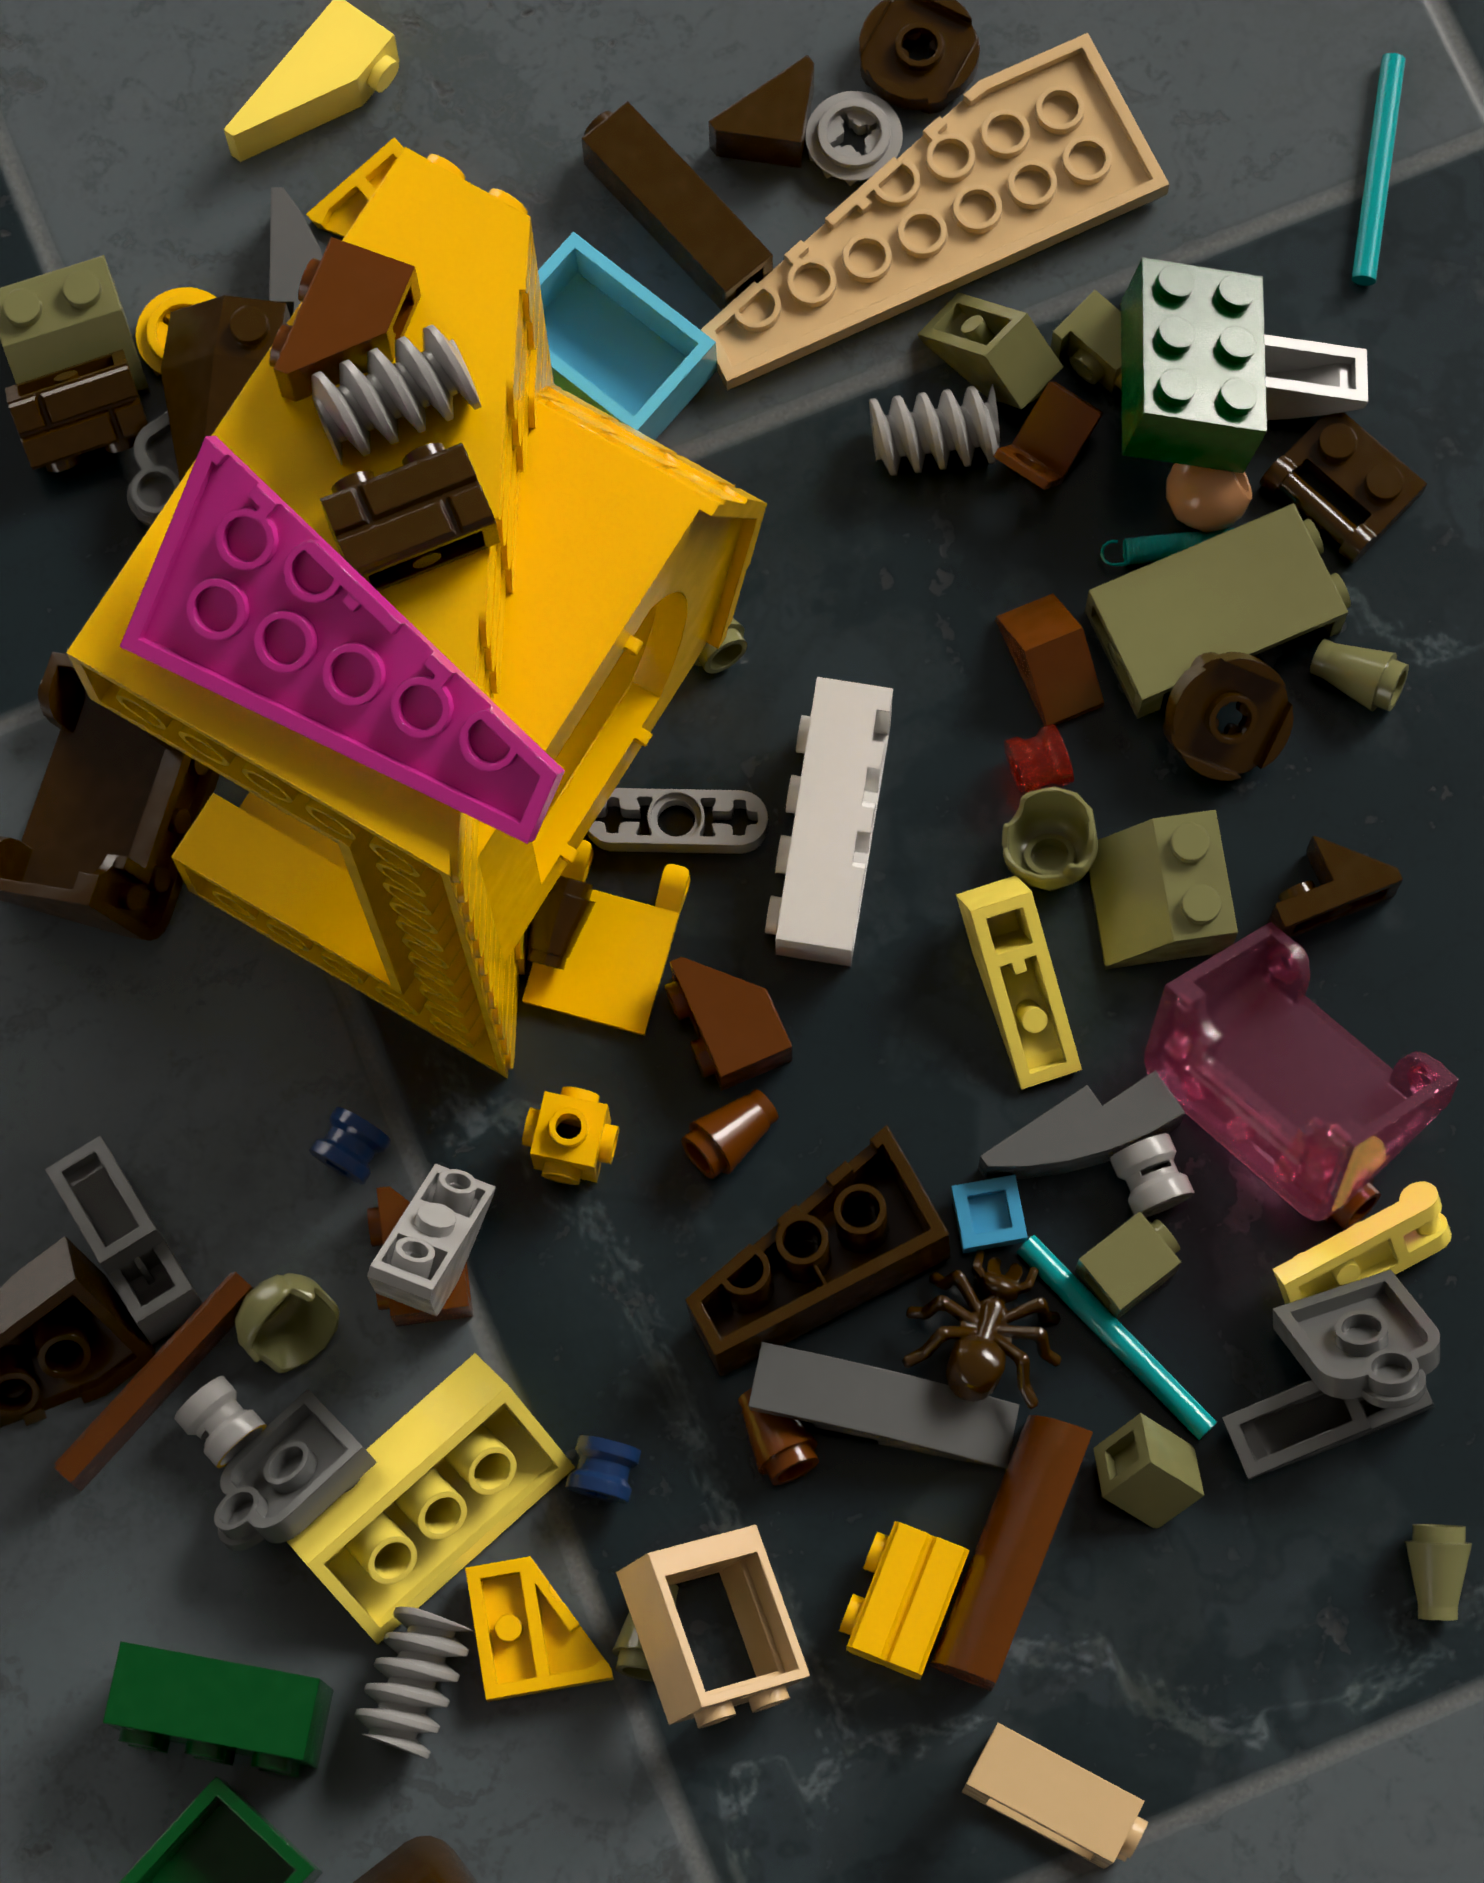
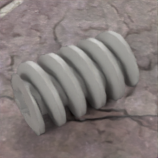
(392, 391)
(935, 430)
(412, 1680)

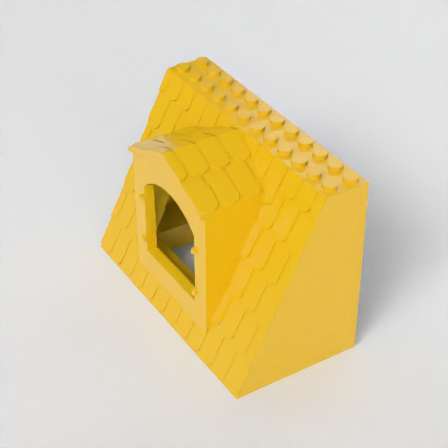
(572, 625)

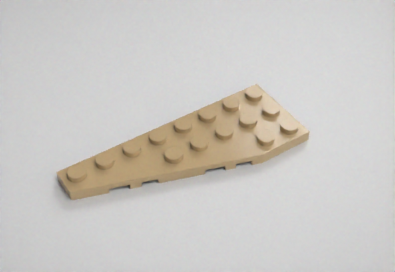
(984, 186)

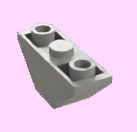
(432, 1240)

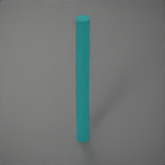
(1378, 169)
(1117, 1337)

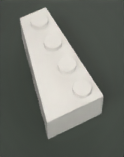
(832, 821)

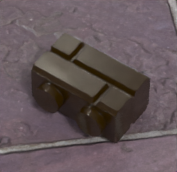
(77, 412)
(410, 516)

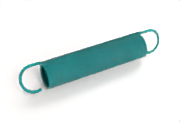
(1158, 547)

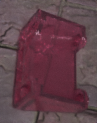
(1285, 1078)

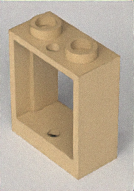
(758, 1612)
(1056, 1798)

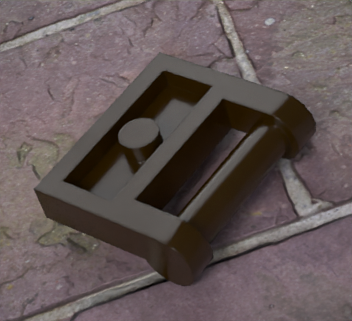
(1356, 471)

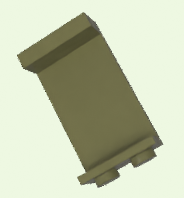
(1216, 597)

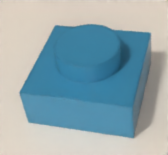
(989, 1213)

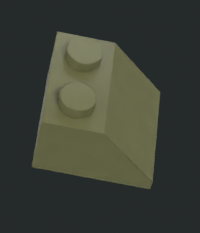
(65, 321)
(1163, 891)

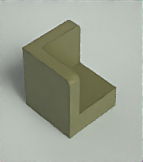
(1148, 1471)

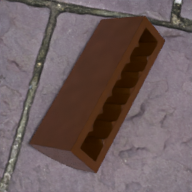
(1011, 1550)

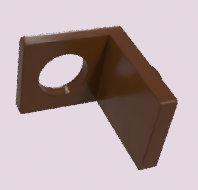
(1051, 437)

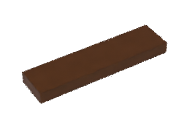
(153, 1383)

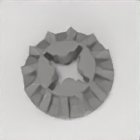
(864, 115)

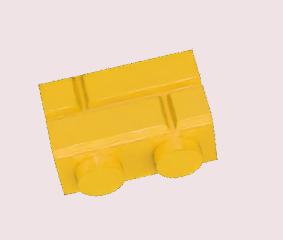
(905, 1599)

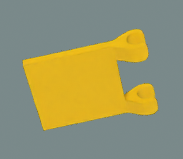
(617, 956)

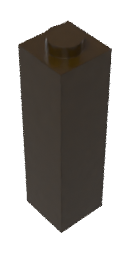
(674, 205)

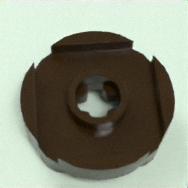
(925, 83)
(1204, 690)

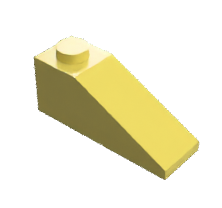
(320, 79)
(1019, 980)

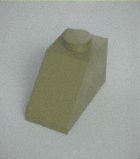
(992, 347)

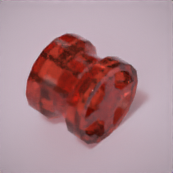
(1039, 760)

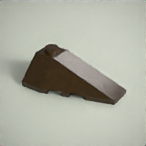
(209, 361)
(63, 1335)

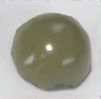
(1050, 839)
(286, 1321)

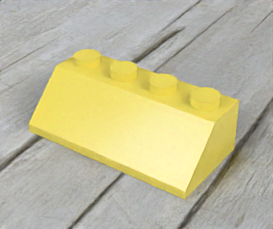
(434, 1499)

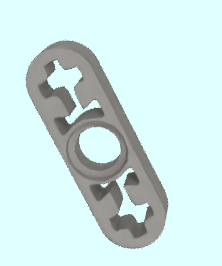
(723, 803)

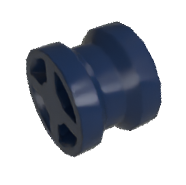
(350, 1145)
(603, 1469)

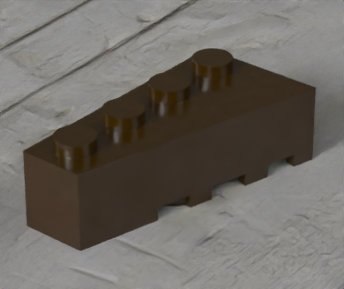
(822, 1258)

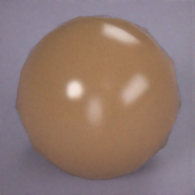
(1207, 496)

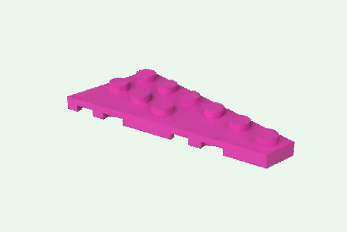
(293, 632)

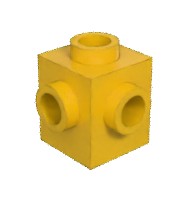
(573, 1158)

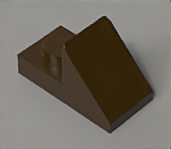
(1347, 885)

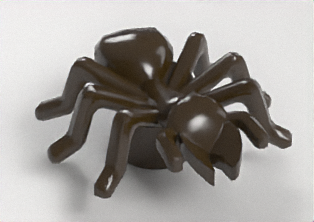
(984, 1335)

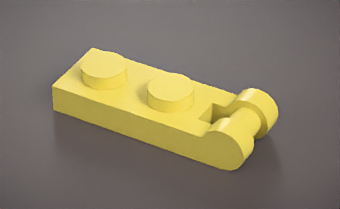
(1382, 1242)

